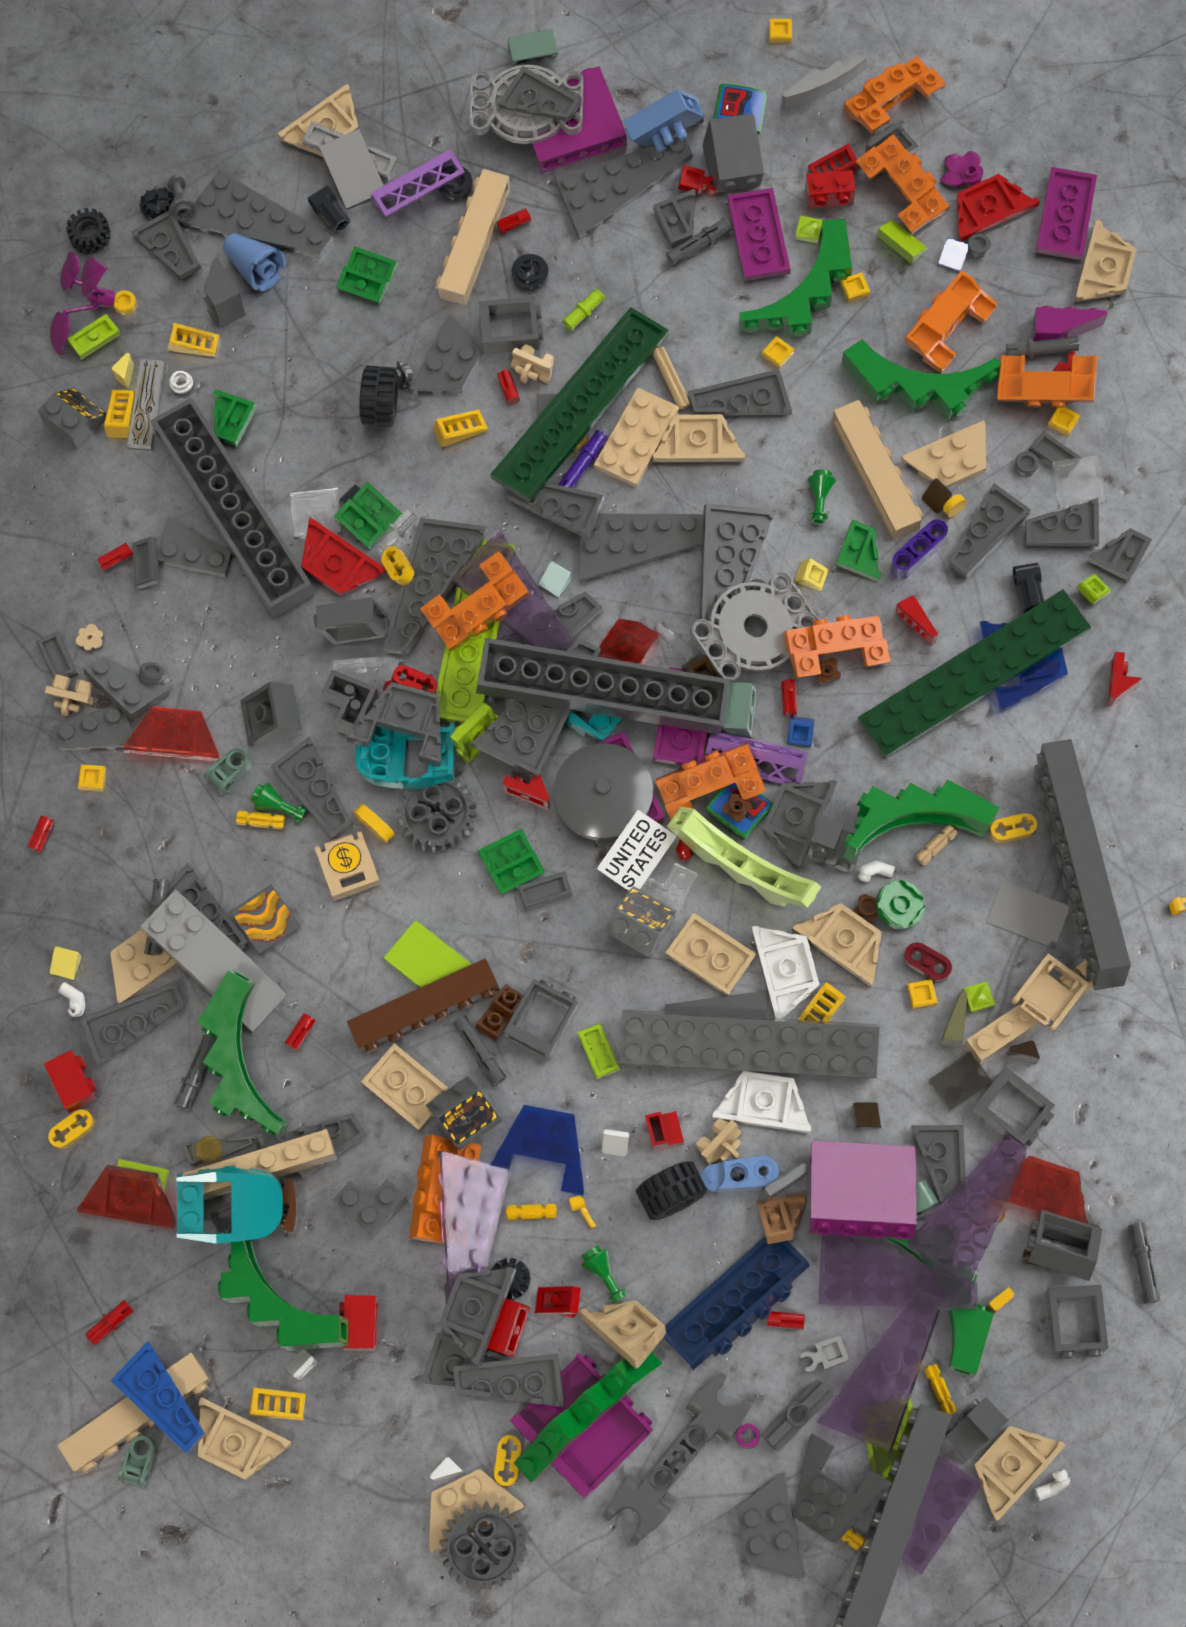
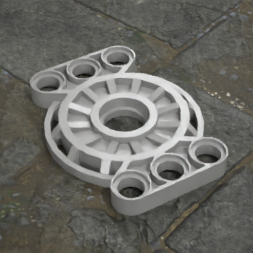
(517, 122)
(733, 640)

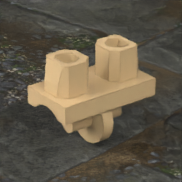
(531, 366)
(59, 689)
(723, 1144)

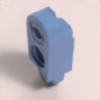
(718, 1179)

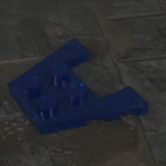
(1031, 681)
(547, 1137)

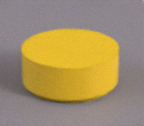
(125, 302)
(954, 505)

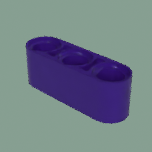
(923, 539)

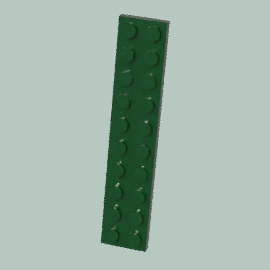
(579, 404)
(974, 673)

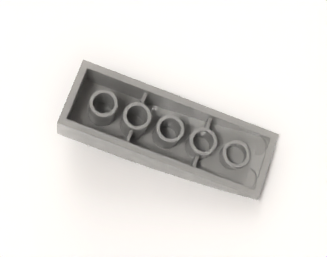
(209, 954)

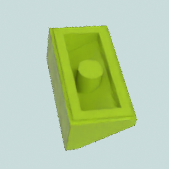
(901, 241)

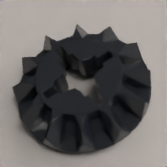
(464, 184)
(147, 202)
(527, 262)
(522, 1274)

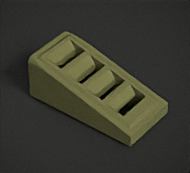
(955, 1028)

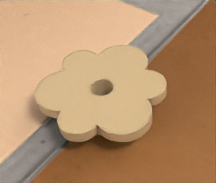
(90, 632)

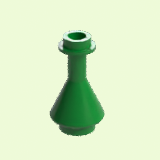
(821, 485)
(268, 799)
(598, 1263)

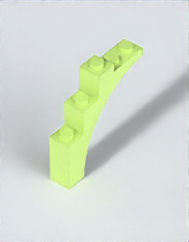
(742, 865)

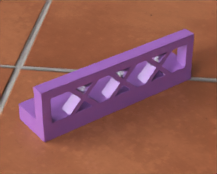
(414, 179)
(764, 752)

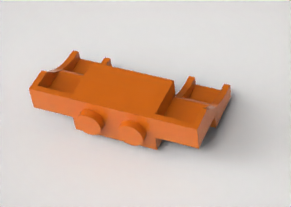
(889, 90)
(909, 178)
(943, 317)
(1047, 386)
(480, 608)
(827, 638)
(710, 775)
(426, 1215)

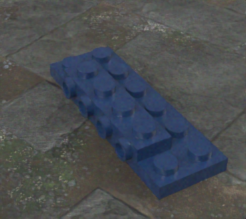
(735, 1302)

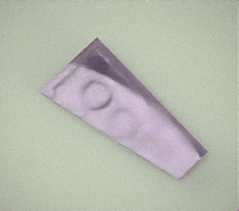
(941, 1507)

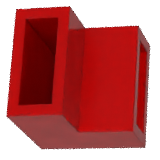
(664, 1130)

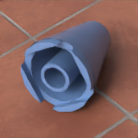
(255, 260)

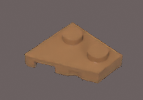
(781, 1216)

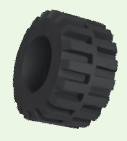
(378, 396)
(671, 1190)

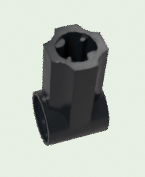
(326, 204)
(1028, 580)

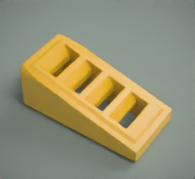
(183, 347)
(119, 427)
(461, 434)
(830, 991)
(275, 1414)

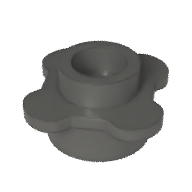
(404, 374)

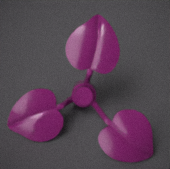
(97, 296)

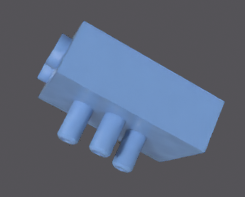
(664, 119)

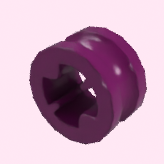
(753, 1442)

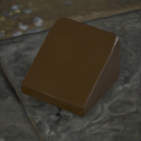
(936, 496)
(700, 665)
(1024, 1051)
(866, 1116)

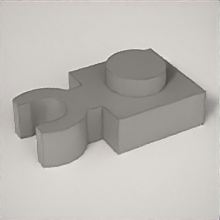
(829, 1353)

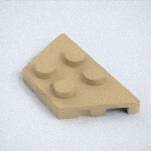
(333, 113)
(1105, 266)
(698, 440)
(952, 457)
(845, 940)
(134, 969)
(627, 1329)
(236, 1442)
(1013, 1466)
(464, 1491)

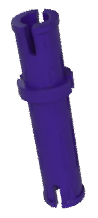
(588, 454)

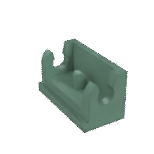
(532, 46)
(740, 709)

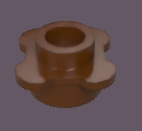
(834, 674)
(737, 815)
(865, 900)

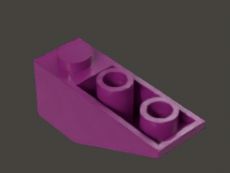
(1065, 322)

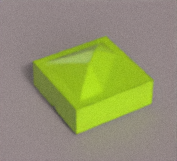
(808, 229)
(1093, 589)
(979, 997)

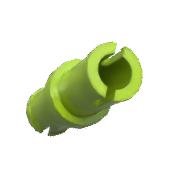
(583, 309)

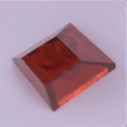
(629, 642)

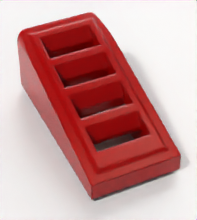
(839, 154)
(914, 615)

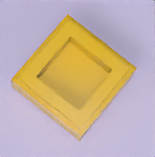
(780, 30)
(855, 287)
(777, 352)
(1064, 420)
(92, 778)
(922, 994)
(1002, 1299)

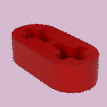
(414, 678)

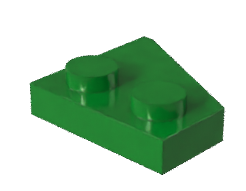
(231, 417)
(860, 552)

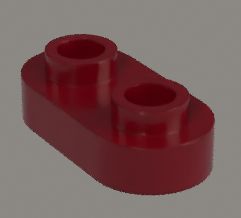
(929, 960)

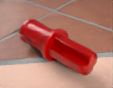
(109, 1322)

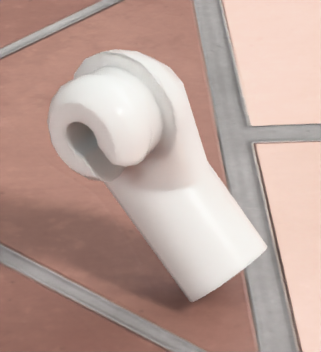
(875, 867)
(75, 997)
(1055, 1487)

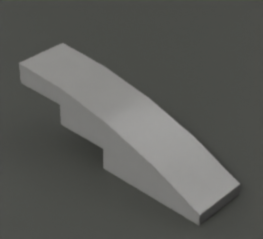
(820, 84)

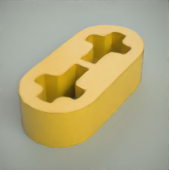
(394, 568)
(373, 823)
(1015, 833)
(74, 1134)
(501, 1460)

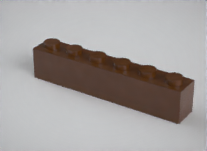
(423, 1006)

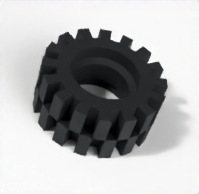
(85, 219)

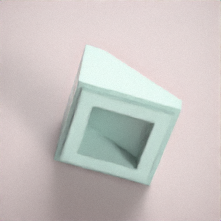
(555, 579)

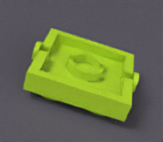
(470, 730)

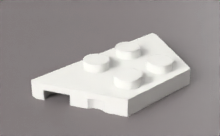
(786, 968)
(764, 1102)

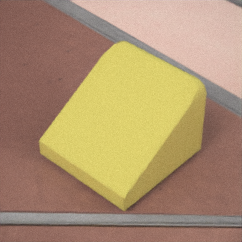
(123, 370)
(811, 574)
(65, 963)

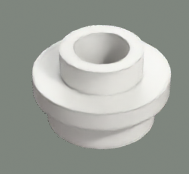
(180, 376)

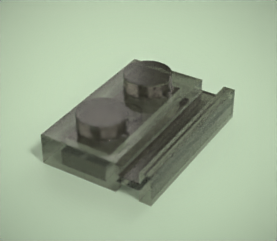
(960, 1081)

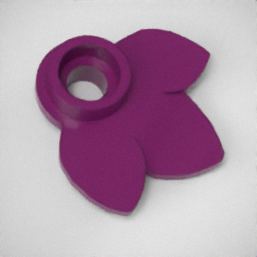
(963, 169)

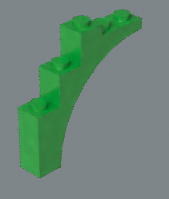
(814, 292)
(948, 391)
(915, 806)
(236, 1090)
(296, 1327)
(968, 1327)
(583, 1414)

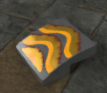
(265, 918)

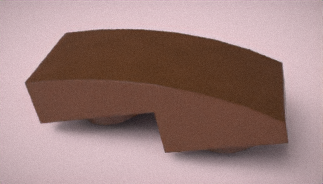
(499, 1013)
(290, 1200)

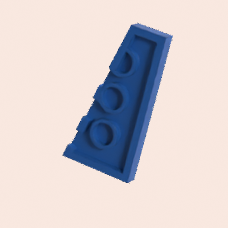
(157, 1396)

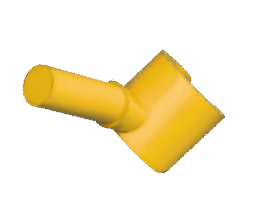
(1177, 905)
(578, 1203)

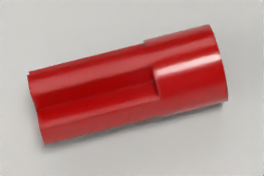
(513, 220)
(508, 387)
(115, 556)
(789, 697)
(40, 834)
(300, 1031)
(786, 1320)

